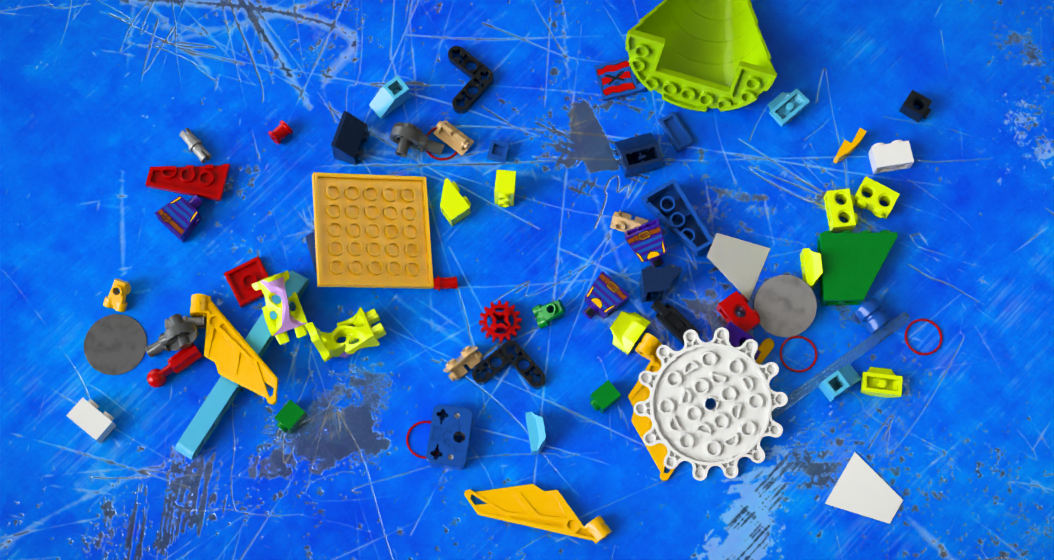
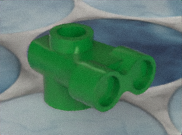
(545, 313)

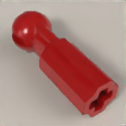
(176, 364)

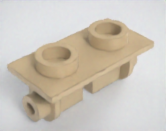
(453, 137)
(622, 221)
(456, 366)

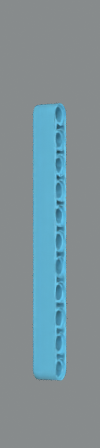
(226, 390)

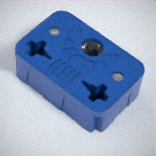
(442, 437)

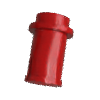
(445, 283)

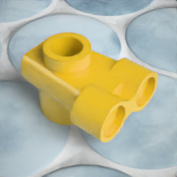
(117, 299)

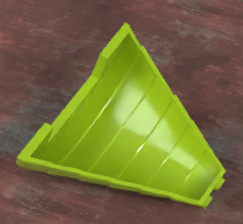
(701, 54)

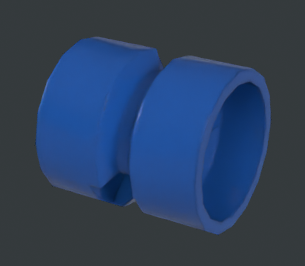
(872, 315)

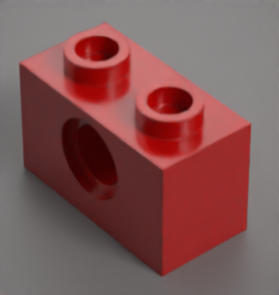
(739, 302)

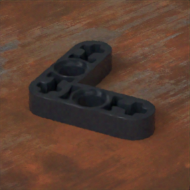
(475, 75)
(507, 359)

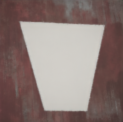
(738, 261)
(864, 492)

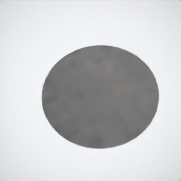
(785, 305)
(115, 344)

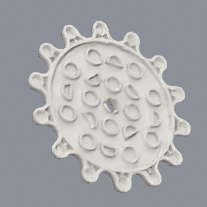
(740, 412)

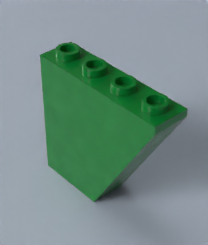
(851, 264)

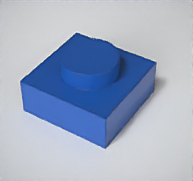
(498, 151)

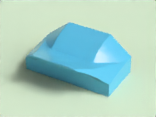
(787, 106)
(536, 432)

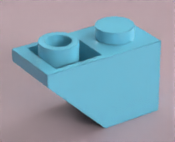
(390, 97)
(839, 382)

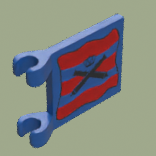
(617, 79)

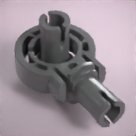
(410, 136)
(175, 338)

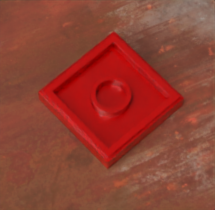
(242, 277)

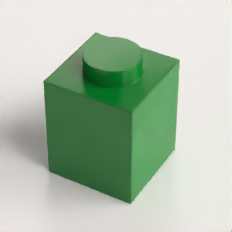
(604, 397)
(290, 417)

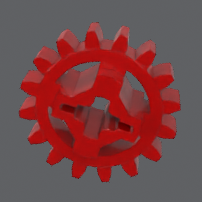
(494, 316)

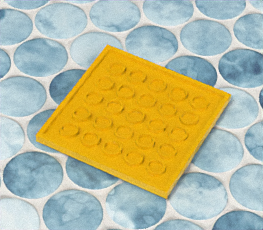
(372, 231)

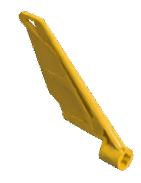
(231, 352)
(640, 392)
(537, 509)

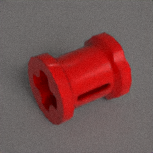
(280, 132)

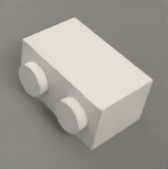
(890, 156)
(91, 420)

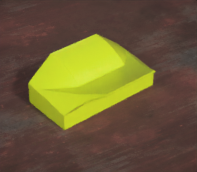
(811, 266)
(628, 330)
(881, 383)

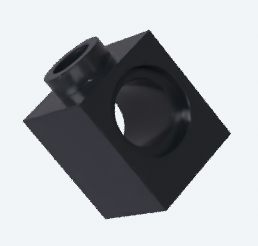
(916, 99)

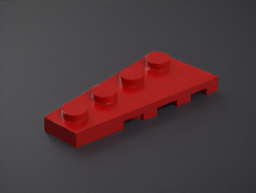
(191, 180)

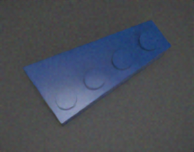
(678, 216)

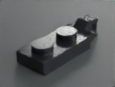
(672, 320)

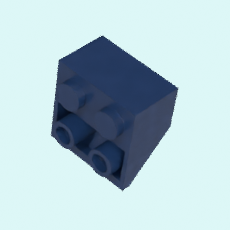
(639, 154)
(657, 282)

